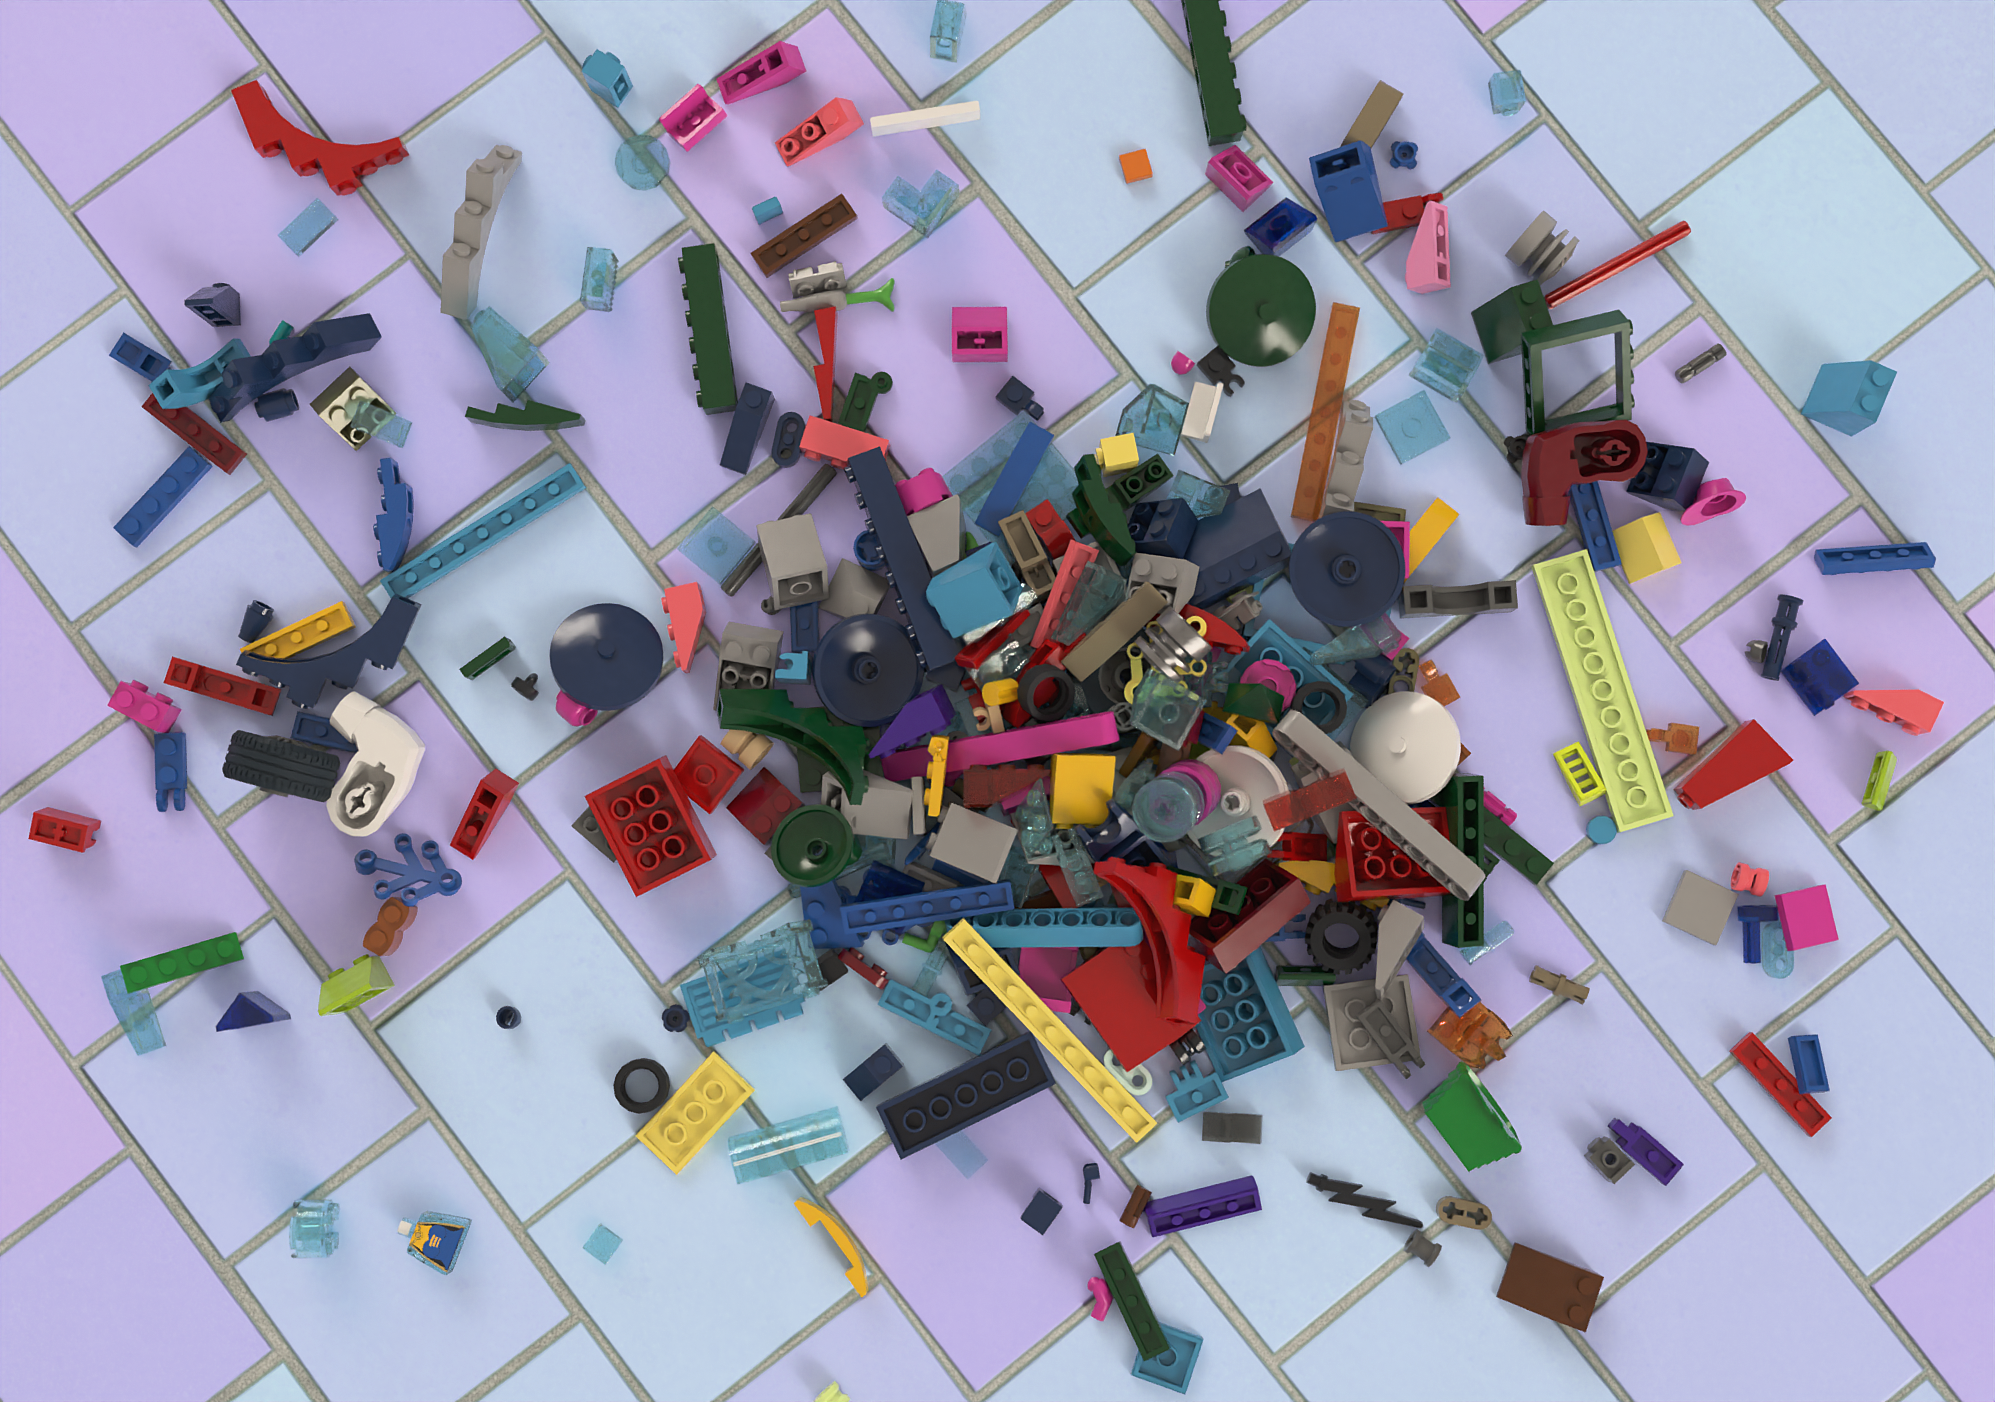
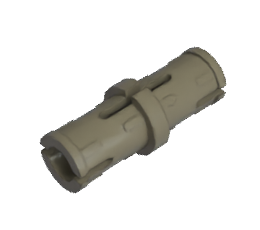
(1559, 984)

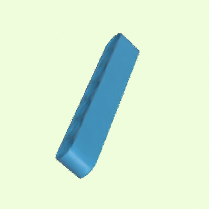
(1057, 927)

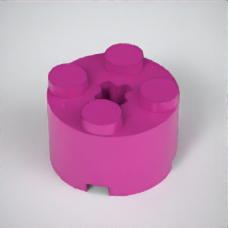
(922, 491)

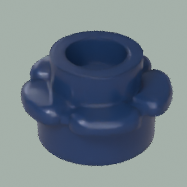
(671, 1025)

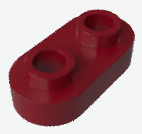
(873, 974)

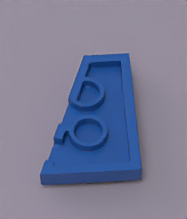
(822, 907)

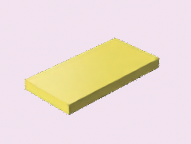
(695, 1112)

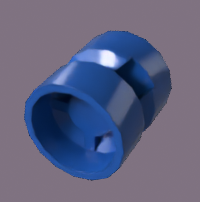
(865, 552)

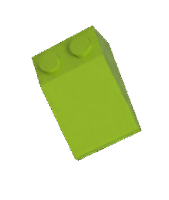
(354, 986)

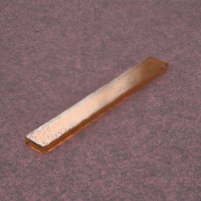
(1325, 412)

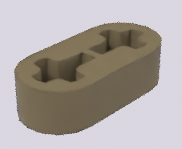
(1461, 1219)

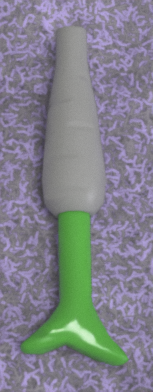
(840, 299)

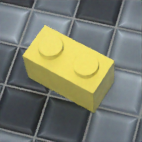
(1117, 454)

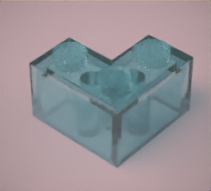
(921, 208)

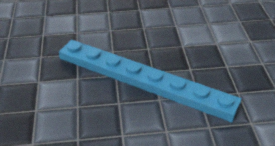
(484, 533)

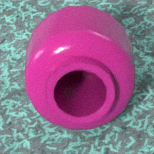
(572, 712)

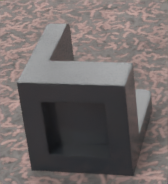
(831, 967)

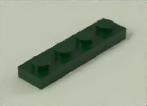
(1132, 1301)

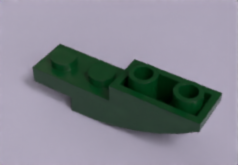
(1129, 489)
(1103, 520)

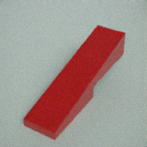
(825, 373)

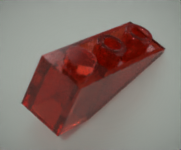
(993, 786)

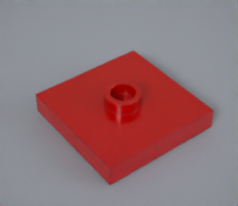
(707, 774)

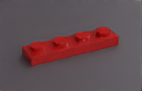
(1780, 1084)

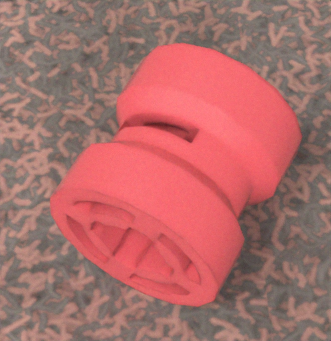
(1749, 879)

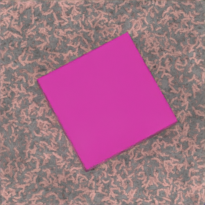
(1806, 917)

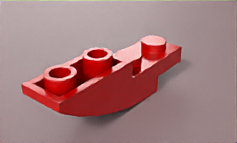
(1217, 632)
(1049, 654)

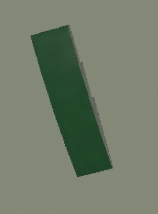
(533, 418)

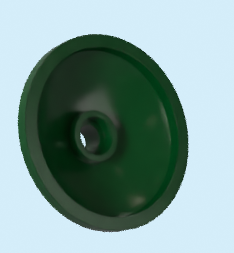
(802, 835)

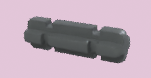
(1700, 363)

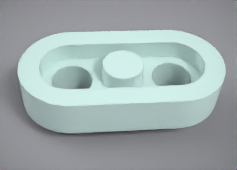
(1125, 1078)

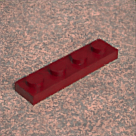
(198, 434)

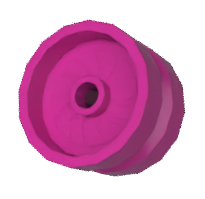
(1205, 779)

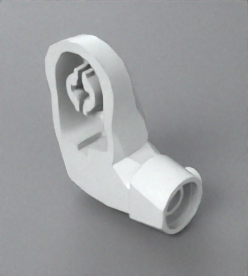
(378, 772)

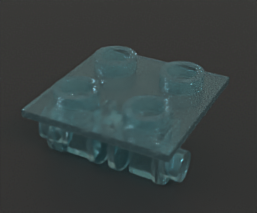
(1035, 821)
(1019, 874)

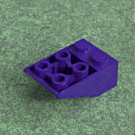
(923, 714)

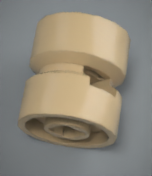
(748, 745)

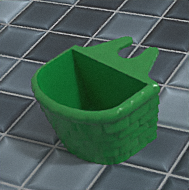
(1471, 1119)

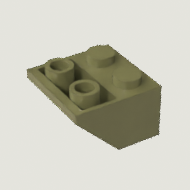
(340, 401)

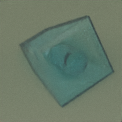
(1155, 419)
(1164, 709)

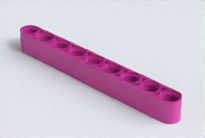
(1007, 745)

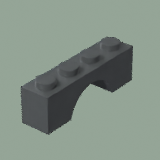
(1458, 600)

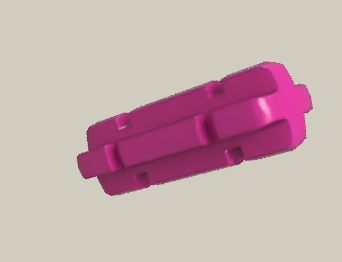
(1498, 808)

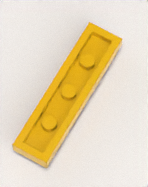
(304, 633)

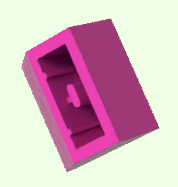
(979, 334)

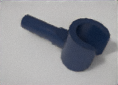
(1409, 902)
(1090, 1172)

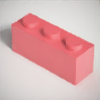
(837, 442)

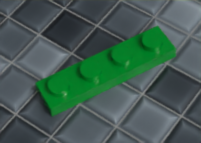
(181, 962)

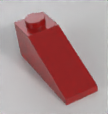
(483, 812)

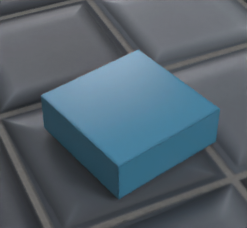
(767, 210)

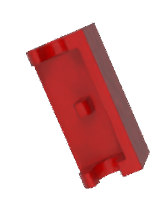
(63, 829)

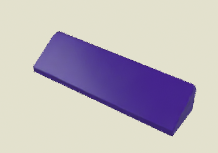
(1203, 1206)

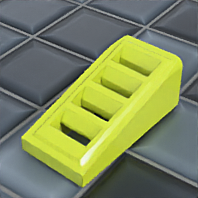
(1570, 778)

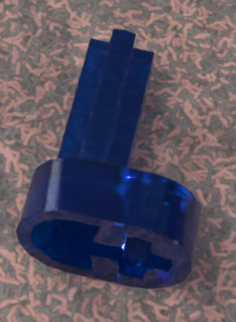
(1751, 917)

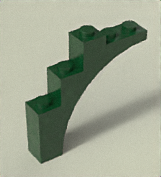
(772, 714)

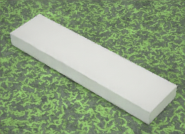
(925, 118)

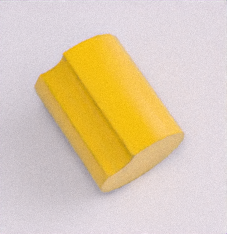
(1000, 692)

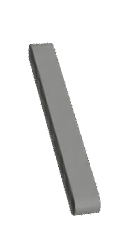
(1381, 806)

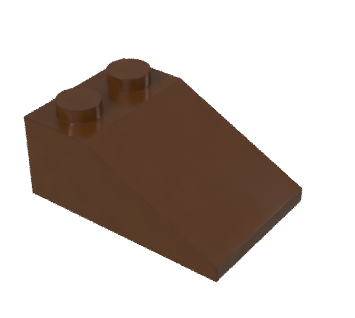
(1550, 1287)

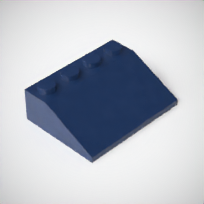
(1236, 549)

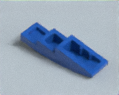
(1014, 478)

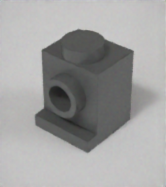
(1616, 1168)

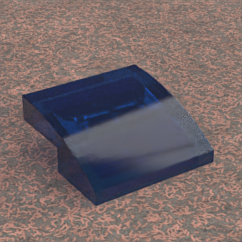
(887, 882)

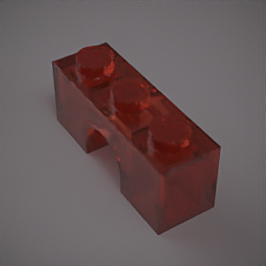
(1309, 800)

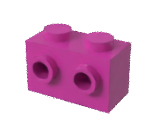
(150, 710)

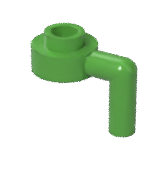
(926, 945)

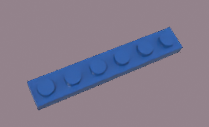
(927, 907)

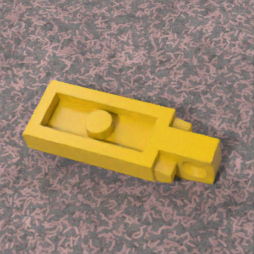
(936, 771)

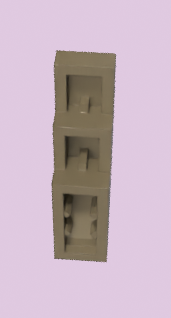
(1114, 631)

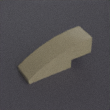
(1028, 554)

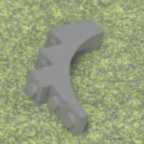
(472, 225)
(1348, 458)

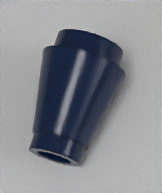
(255, 620)

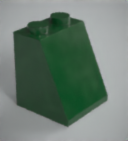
(1507, 316)

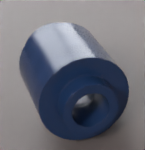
(276, 404)
(1376, 669)

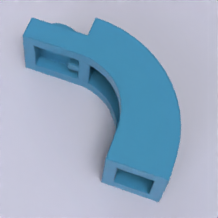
(198, 383)

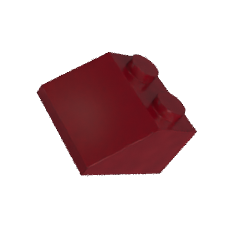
(763, 805)

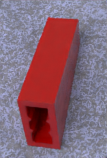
(1733, 765)

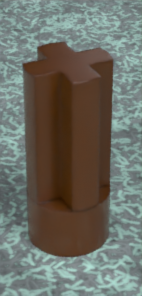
(1135, 1206)

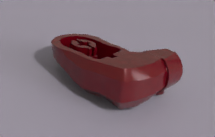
(1576, 456)

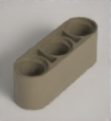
(1374, 115)

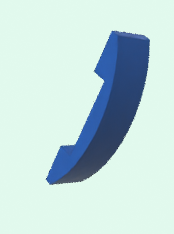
(1442, 978)

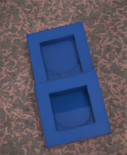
(139, 357)

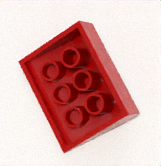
(651, 826)
(1375, 867)
(1120, 1000)

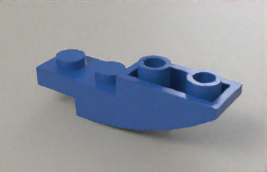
(395, 527)

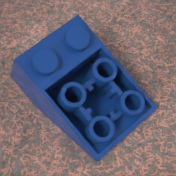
(1349, 190)

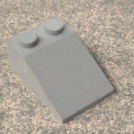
(1396, 937)

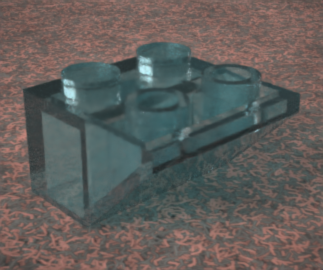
(1446, 365)

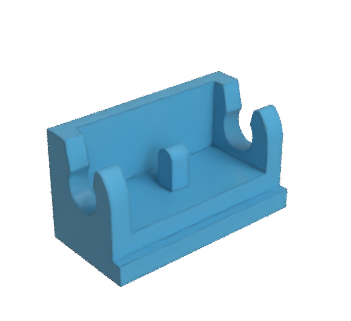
(798, 667)

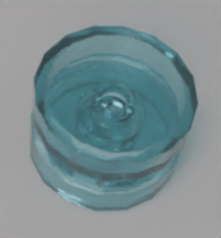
(1168, 807)
(1234, 846)

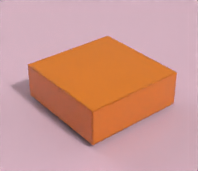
(1135, 166)

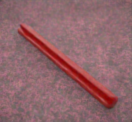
(1617, 264)

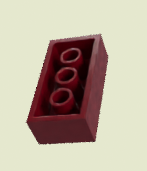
(1269, 903)

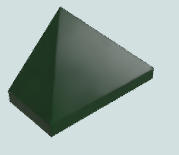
(1253, 702)

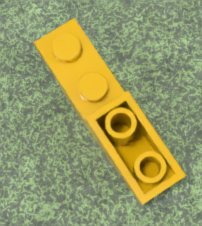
(1320, 878)

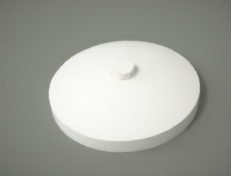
(1408, 744)
(1245, 782)

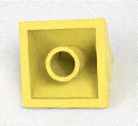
(1645, 547)

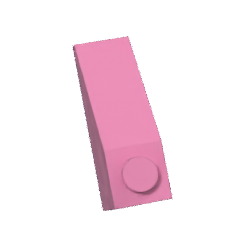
(1429, 255)

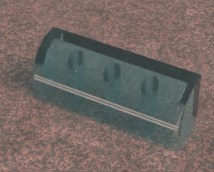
(787, 1145)

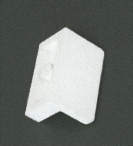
(1201, 411)

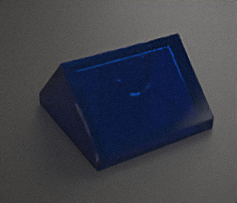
(1281, 227)
(251, 1010)

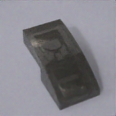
(1232, 1127)

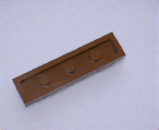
(804, 235)

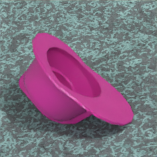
(1712, 500)

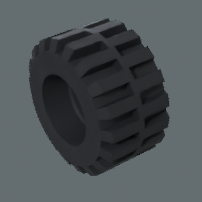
(1335, 957)

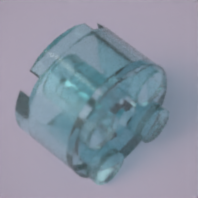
(313, 1228)

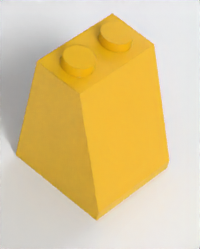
(1080, 788)

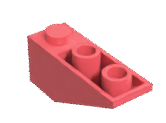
(820, 131)
(687, 617)
(1909, 708)

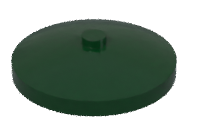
(1261, 310)

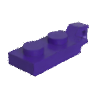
(1646, 1151)

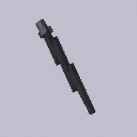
(1346, 1195)

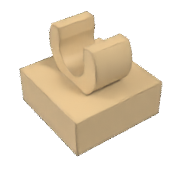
(992, 718)

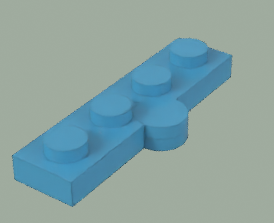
(935, 1016)

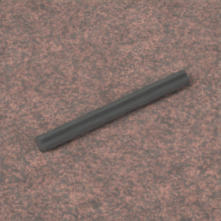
(797, 507)

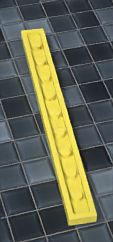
(1049, 1030)

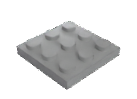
(1349, 1039)

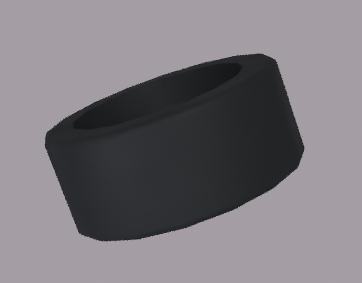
(1336, 695)
(1061, 703)
(620, 1090)

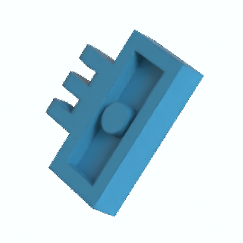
(1194, 1092)

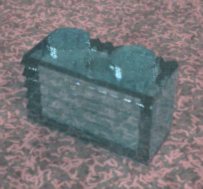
(599, 279)

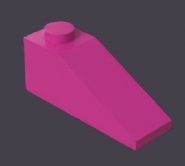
(762, 72)

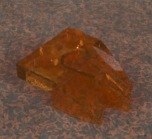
(1471, 1035)

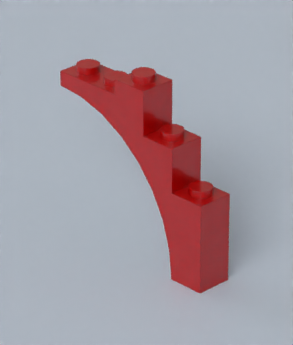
(307, 154)
(1177, 966)

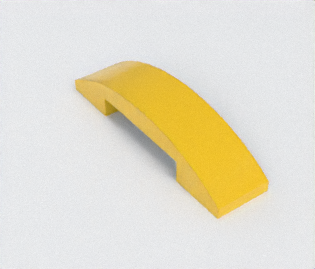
(1428, 531)
(813, 1213)

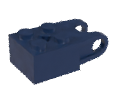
(1119, 839)

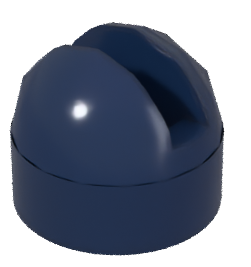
(504, 1016)

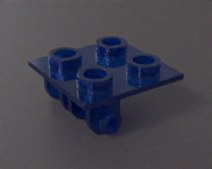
(1819, 677)

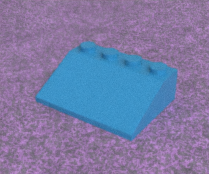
(1276, 645)
(1245, 1018)

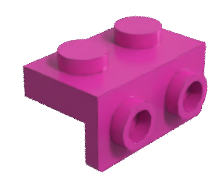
(692, 117)

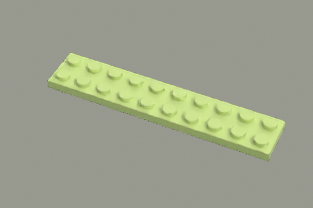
(1602, 691)

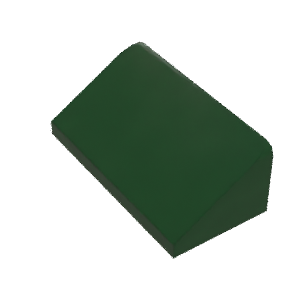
(1303, 975)

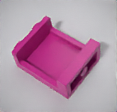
(1042, 970)

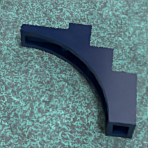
(285, 358)
(344, 666)

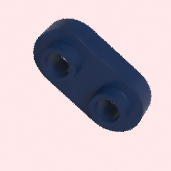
(788, 440)

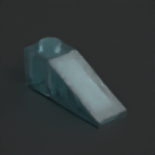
(1090, 600)
(1360, 642)
(134, 1013)

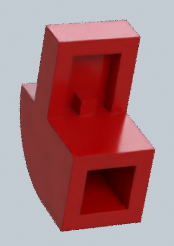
(1050, 529)

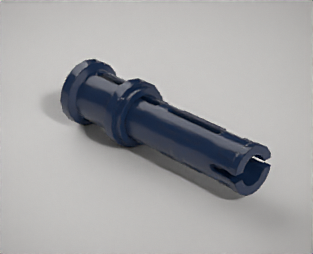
(1787, 623)

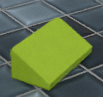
(1879, 780)

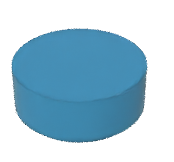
(1601, 830)

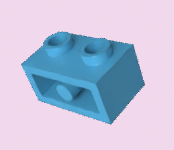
(607, 77)

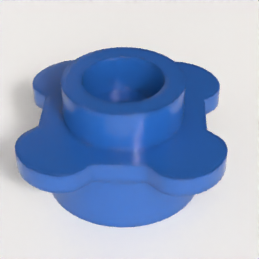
(1409, 149)

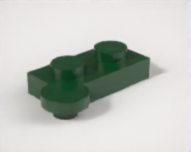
(862, 399)

